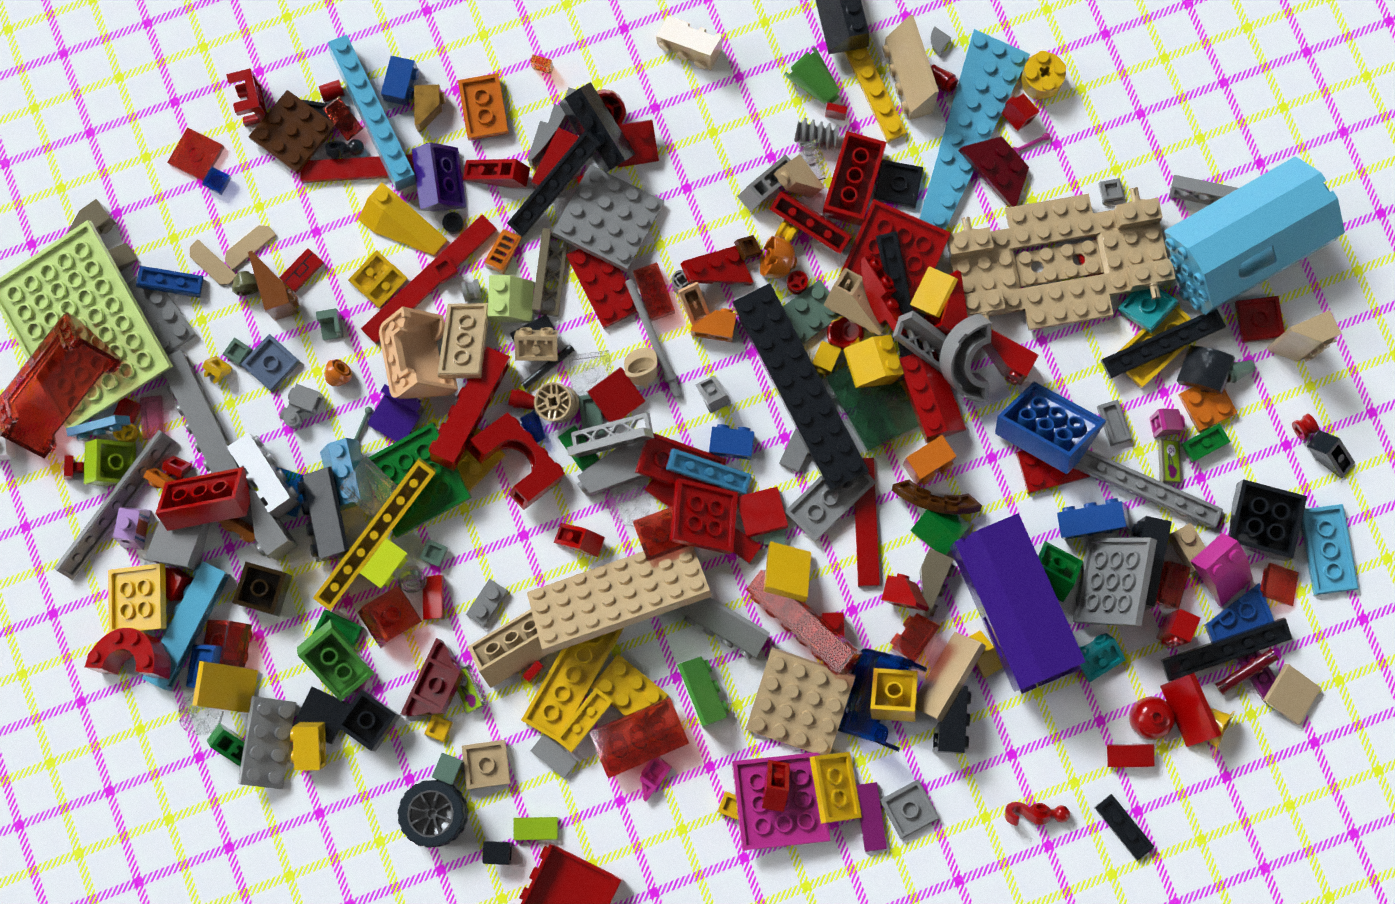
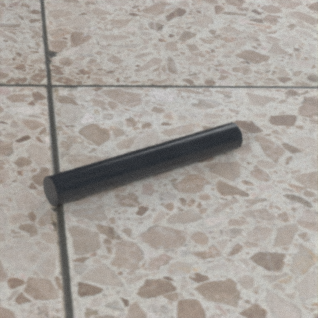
(546, 367)

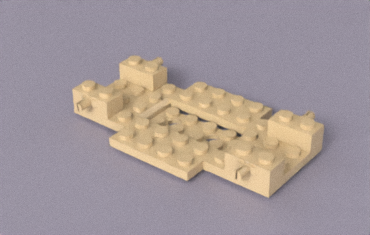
(1126, 251)

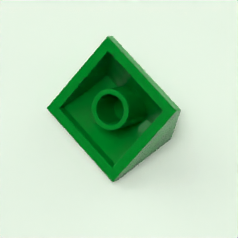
(940, 530)

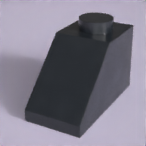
(1331, 453)

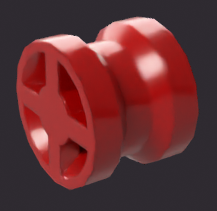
(797, 278)
(1305, 426)

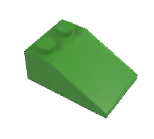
(334, 660)

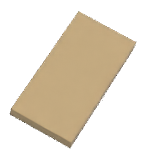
(463, 341)
(948, 675)

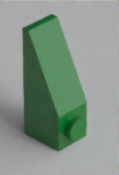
(227, 743)

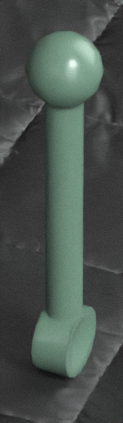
(368, 410)

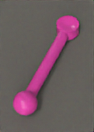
(1046, 136)

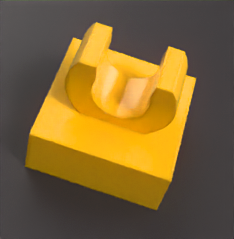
(217, 368)

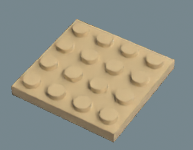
(799, 702)

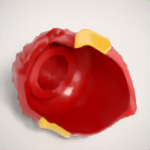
(844, 333)

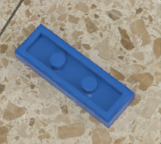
(169, 281)

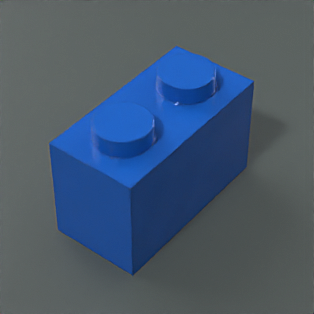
(400, 80)
(731, 442)

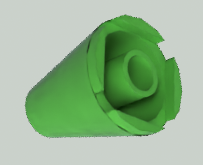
(814, 77)

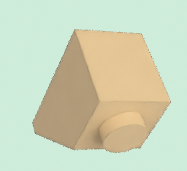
(799, 178)

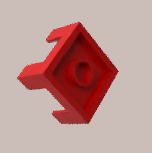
(254, 94)

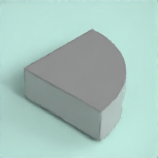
(939, 40)

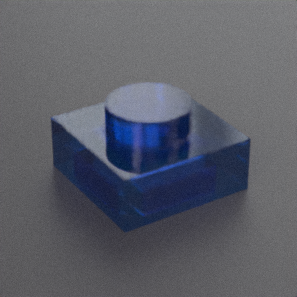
(216, 180)

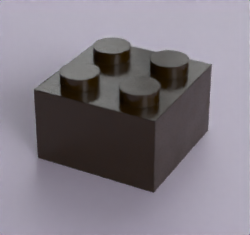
(262, 589)

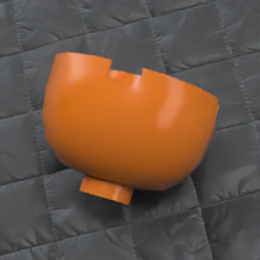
(778, 259)

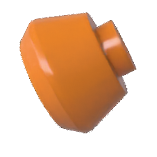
(337, 373)

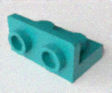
(1100, 656)

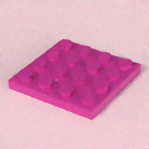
(770, 829)

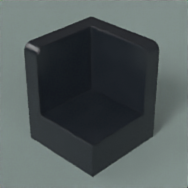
(497, 852)

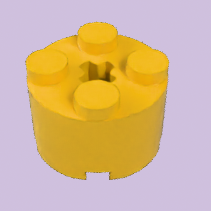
(1054, 75)

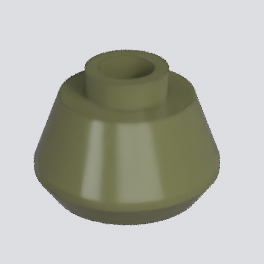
(244, 284)

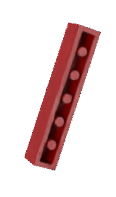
(469, 410)

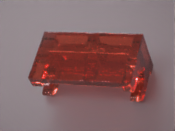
(1172, 584)

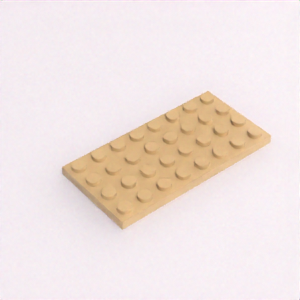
(615, 597)

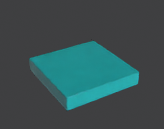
(1147, 311)

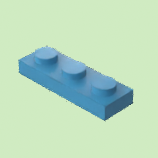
(98, 427)

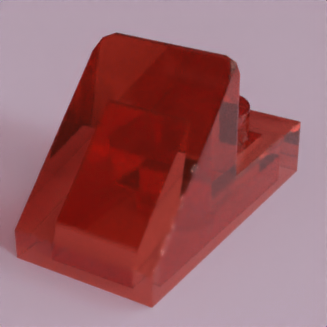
(342, 118)

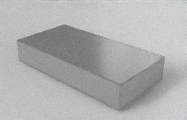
(1115, 426)
(554, 756)

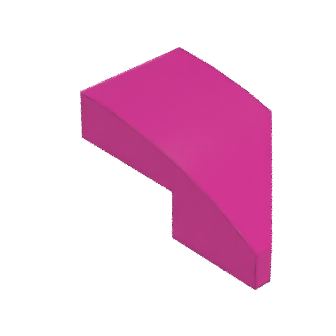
(653, 775)

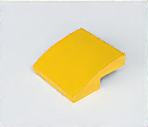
(377, 279)

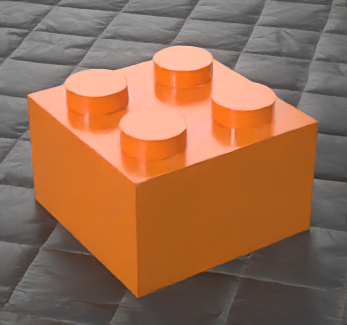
(929, 460)

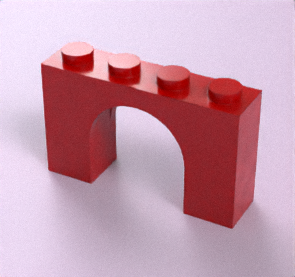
(508, 434)

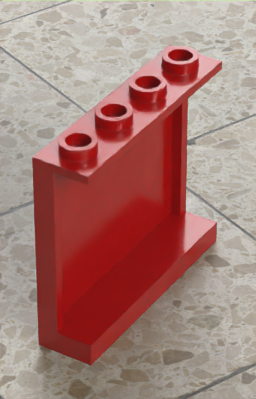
(568, 880)

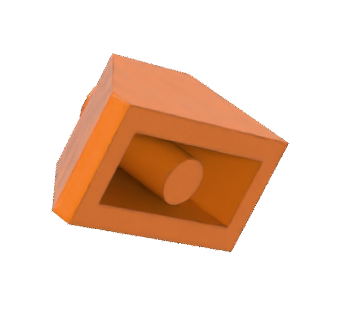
(716, 326)

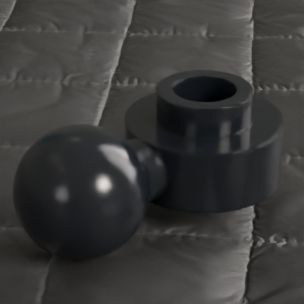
(337, 149)

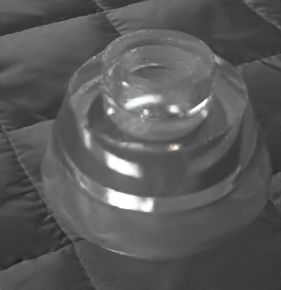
(411, 579)

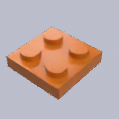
(1207, 408)

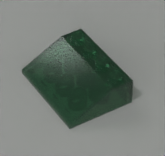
(873, 412)

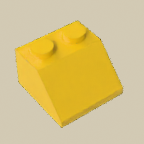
(873, 362)
(894, 695)

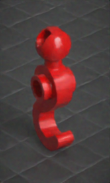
(1036, 813)

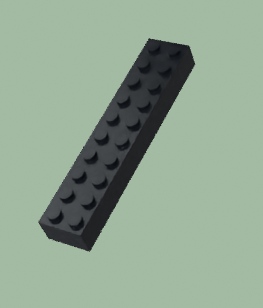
(800, 388)

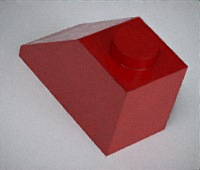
(579, 539)
(903, 593)
(776, 786)

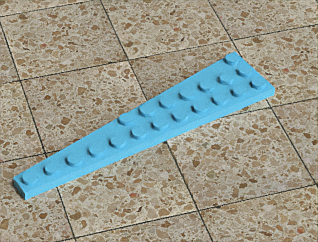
(980, 98)

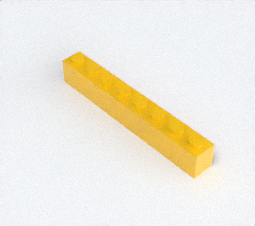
(374, 534)

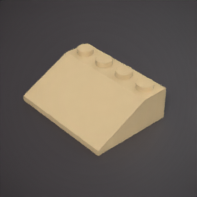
(911, 69)

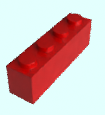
(811, 222)

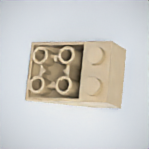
(850, 301)

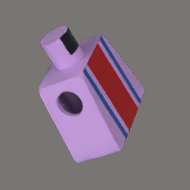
(132, 527)

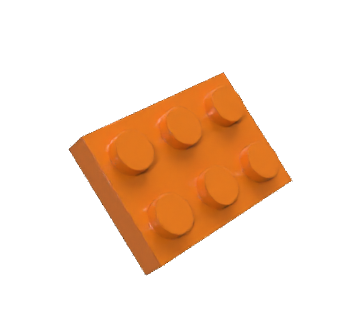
(483, 106)

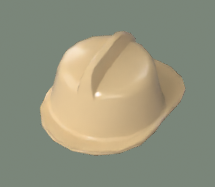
(641, 366)

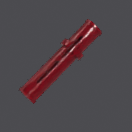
(1245, 672)

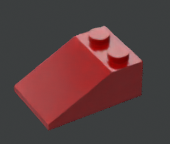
(954, 310)
(1010, 358)

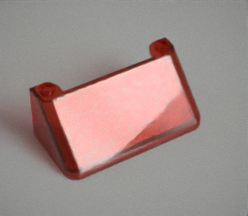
(53, 384)

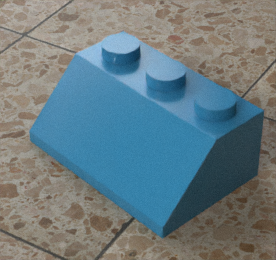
(343, 457)

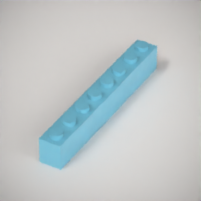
(371, 113)

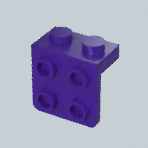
(395, 416)

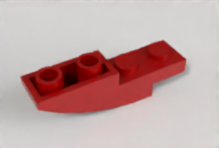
(878, 290)

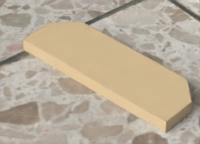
(251, 242)
(211, 263)

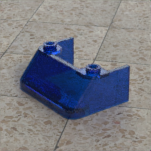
(857, 713)

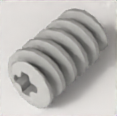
(811, 131)

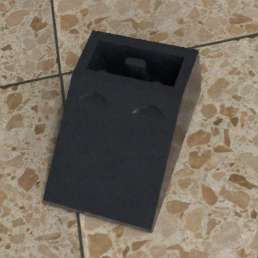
(950, 734)

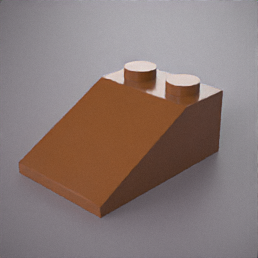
(276, 297)

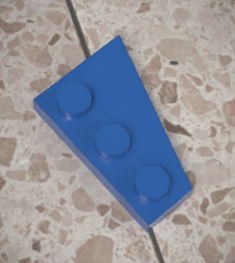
(1243, 614)

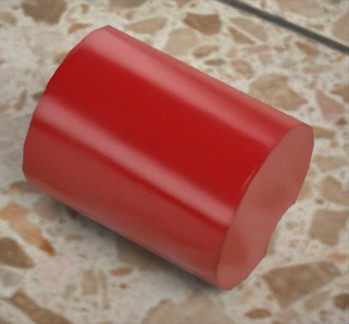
(331, 90)

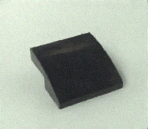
(1205, 369)

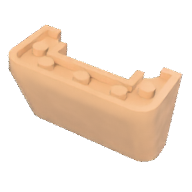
(413, 354)

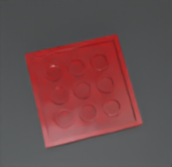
(919, 242)

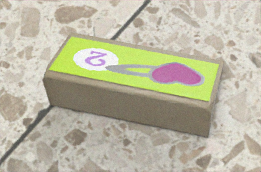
(1169, 461)

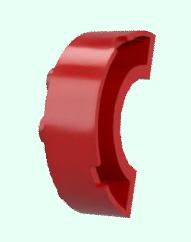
(123, 644)

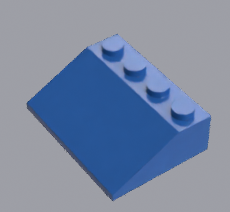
(1049, 427)

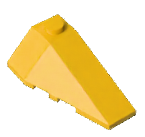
(393, 218)

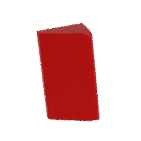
(433, 598)

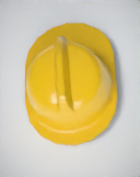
(1223, 720)

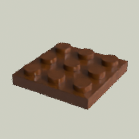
(292, 132)

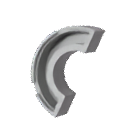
(957, 357)

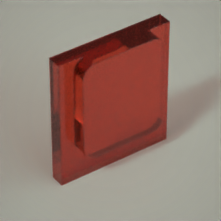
(1279, 584)

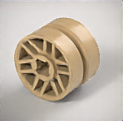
(546, 403)

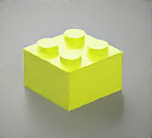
(384, 563)

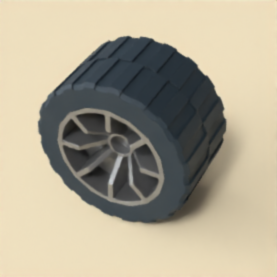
(432, 813)

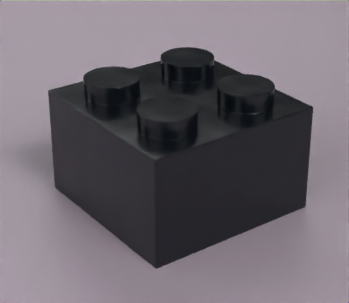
(368, 720)

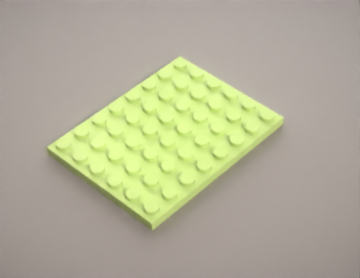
(84, 281)

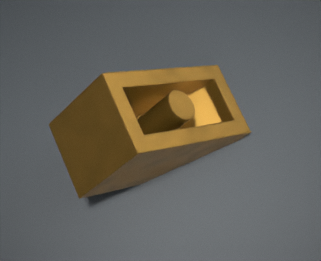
(427, 104)

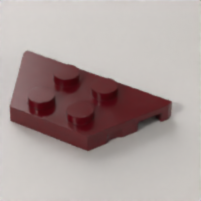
(998, 167)
(435, 683)

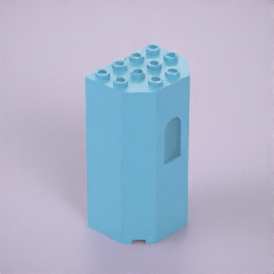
(1253, 234)

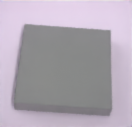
(909, 809)

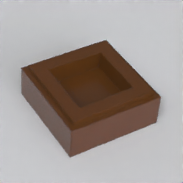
(748, 247)

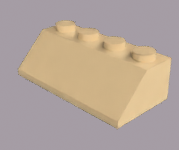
(1307, 338)
(507, 649)

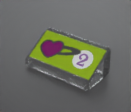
(470, 692)

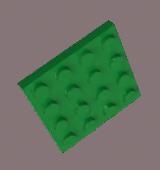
(440, 494)

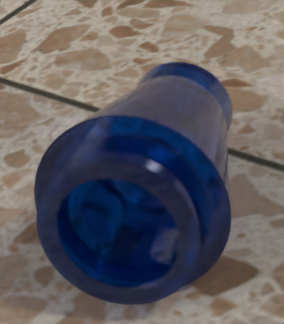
(532, 423)

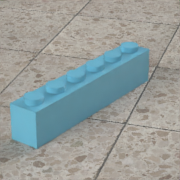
(190, 619)

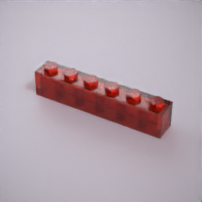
(808, 627)

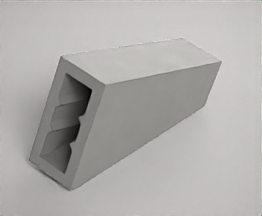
(612, 470)

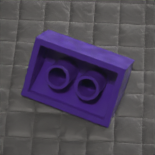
(438, 177)

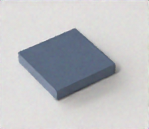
(270, 363)

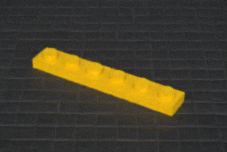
(876, 94)

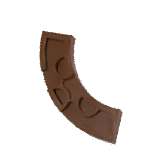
(923, 498)

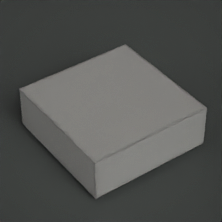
(1111, 190)

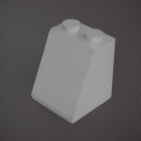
(178, 547)

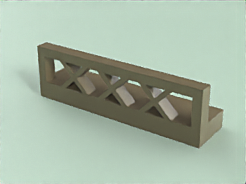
(542, 272)

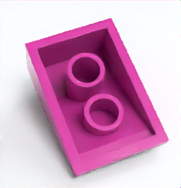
(1223, 568)

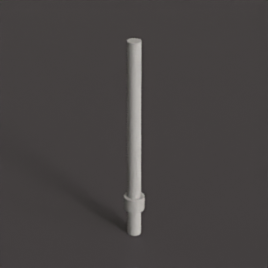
(669, 375)

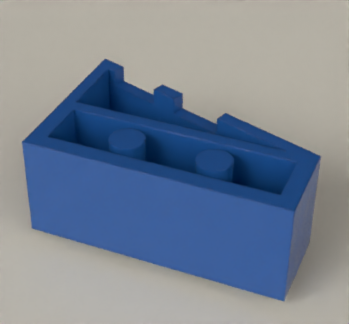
(1093, 519)

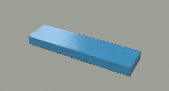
(708, 471)

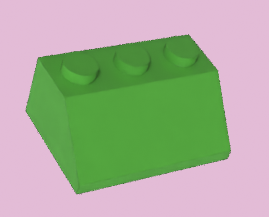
(703, 691)

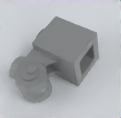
(300, 400)

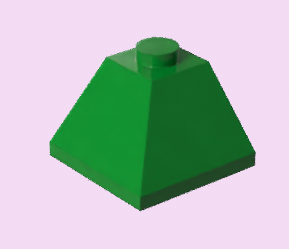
(1060, 569)

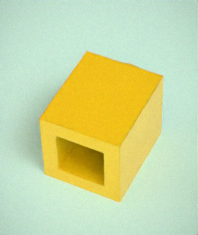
(826, 358)

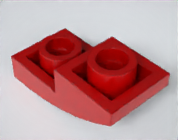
(1130, 755)

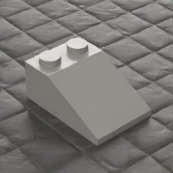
(269, 530)

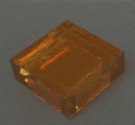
(542, 64)

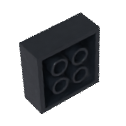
(1266, 519)

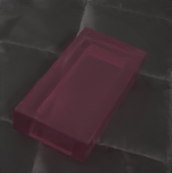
(152, 416)

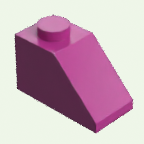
(1166, 422)

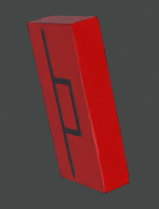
(301, 270)

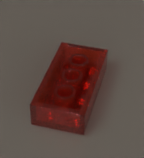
(653, 292)

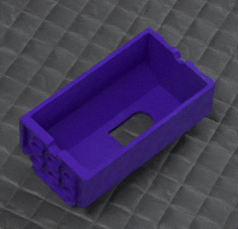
(1017, 604)

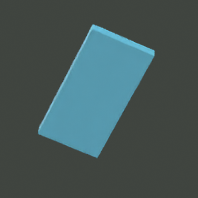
(1328, 550)

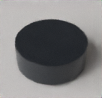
(453, 223)

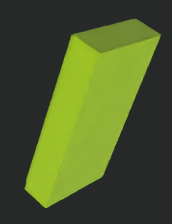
(535, 828)

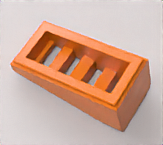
(502, 267)

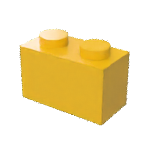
(308, 746)

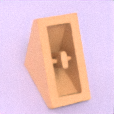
(693, 303)

